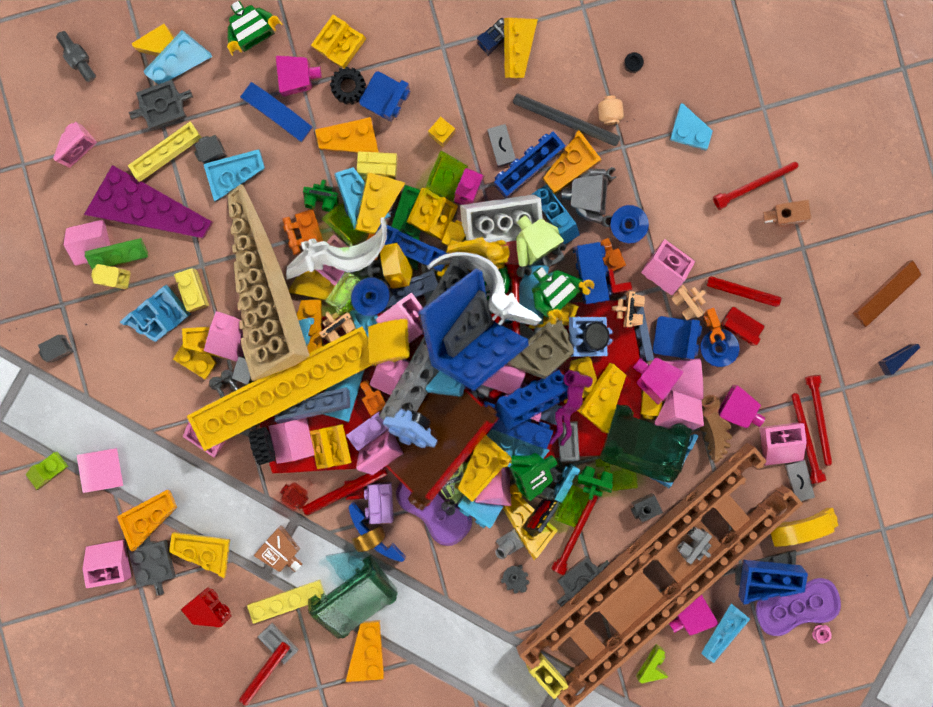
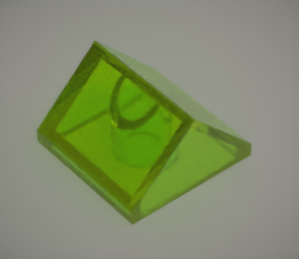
(445, 176)
(341, 224)
(572, 506)

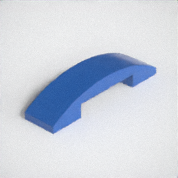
(276, 111)
(414, 248)
(391, 552)

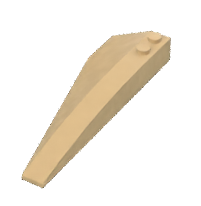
(269, 321)

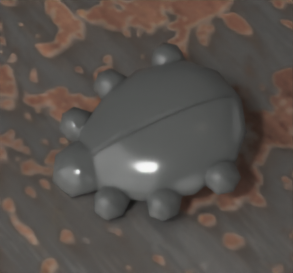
(515, 579)

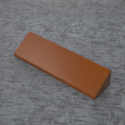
(887, 293)

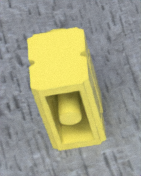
(377, 163)
(111, 276)
(191, 290)
(548, 677)

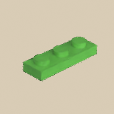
(117, 253)

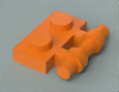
(308, 227)

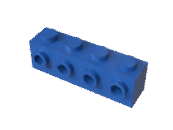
(529, 165)
(532, 399)
(527, 431)

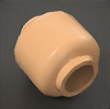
(610, 110)

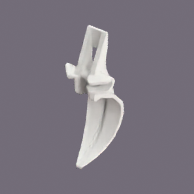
(344, 258)
(499, 303)

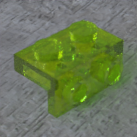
(341, 294)

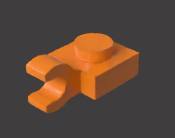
(612, 258)
(711, 320)
(373, 400)

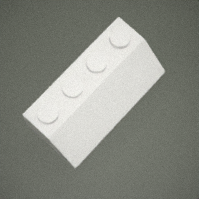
(499, 218)

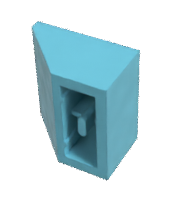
(483, 513)

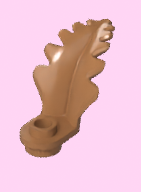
(715, 428)

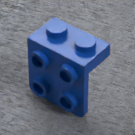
(385, 96)
(676, 337)

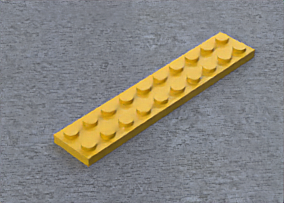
(281, 390)

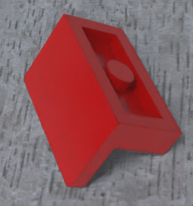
(617, 288)
(743, 326)

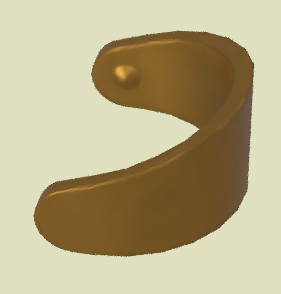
(369, 540)

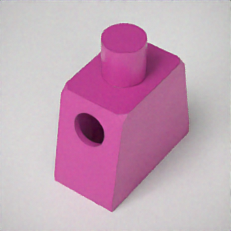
(295, 74)
(468, 187)
(657, 378)
(740, 408)
(695, 618)

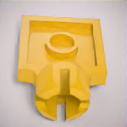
(488, 250)

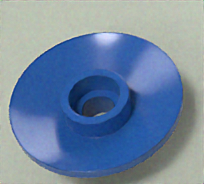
(638, 221)
(376, 302)
(729, 347)

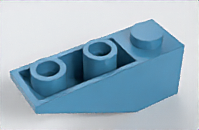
(557, 214)

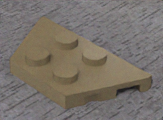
(545, 351)

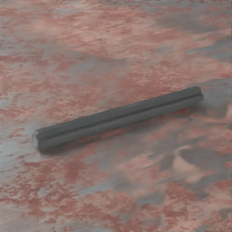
(566, 119)

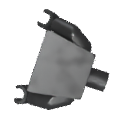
(590, 194)

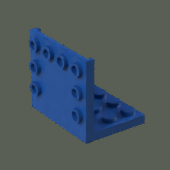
(483, 355)

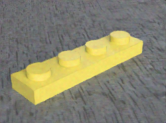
(164, 151)
(284, 601)

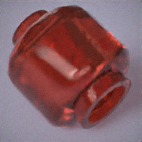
(294, 496)

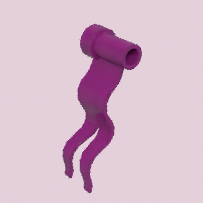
(576, 386)

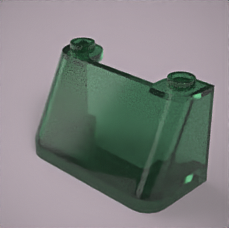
(644, 446)
(353, 600)

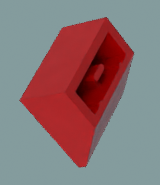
(207, 610)

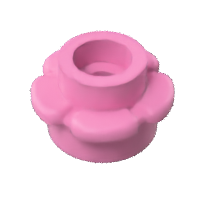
(821, 638)

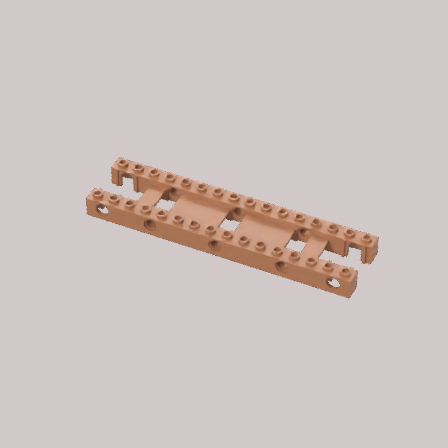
(632, 600)

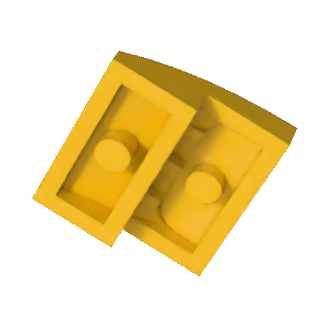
(338, 41)
(432, 213)
(388, 341)
(330, 447)

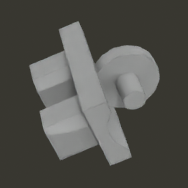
(698, 547)

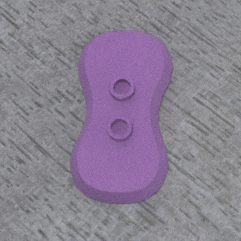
(443, 527)
(816, 605)

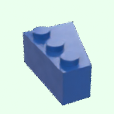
(592, 268)
(769, 579)

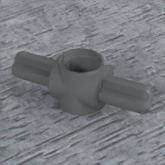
(76, 56)

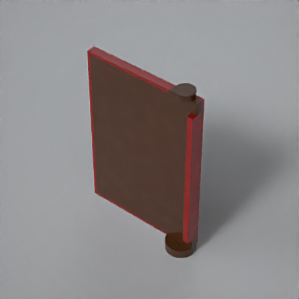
(458, 428)

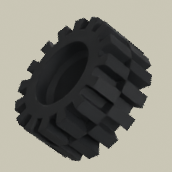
(344, 74)
(262, 446)

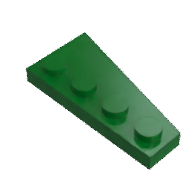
(402, 213)

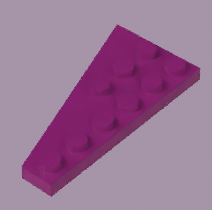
(136, 203)

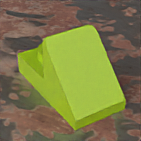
(46, 470)
(649, 669)

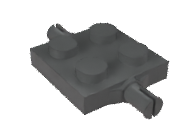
(161, 104)
(152, 564)
(578, 578)

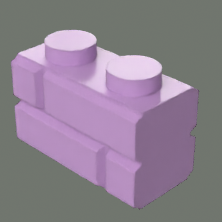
(367, 431)
(380, 503)

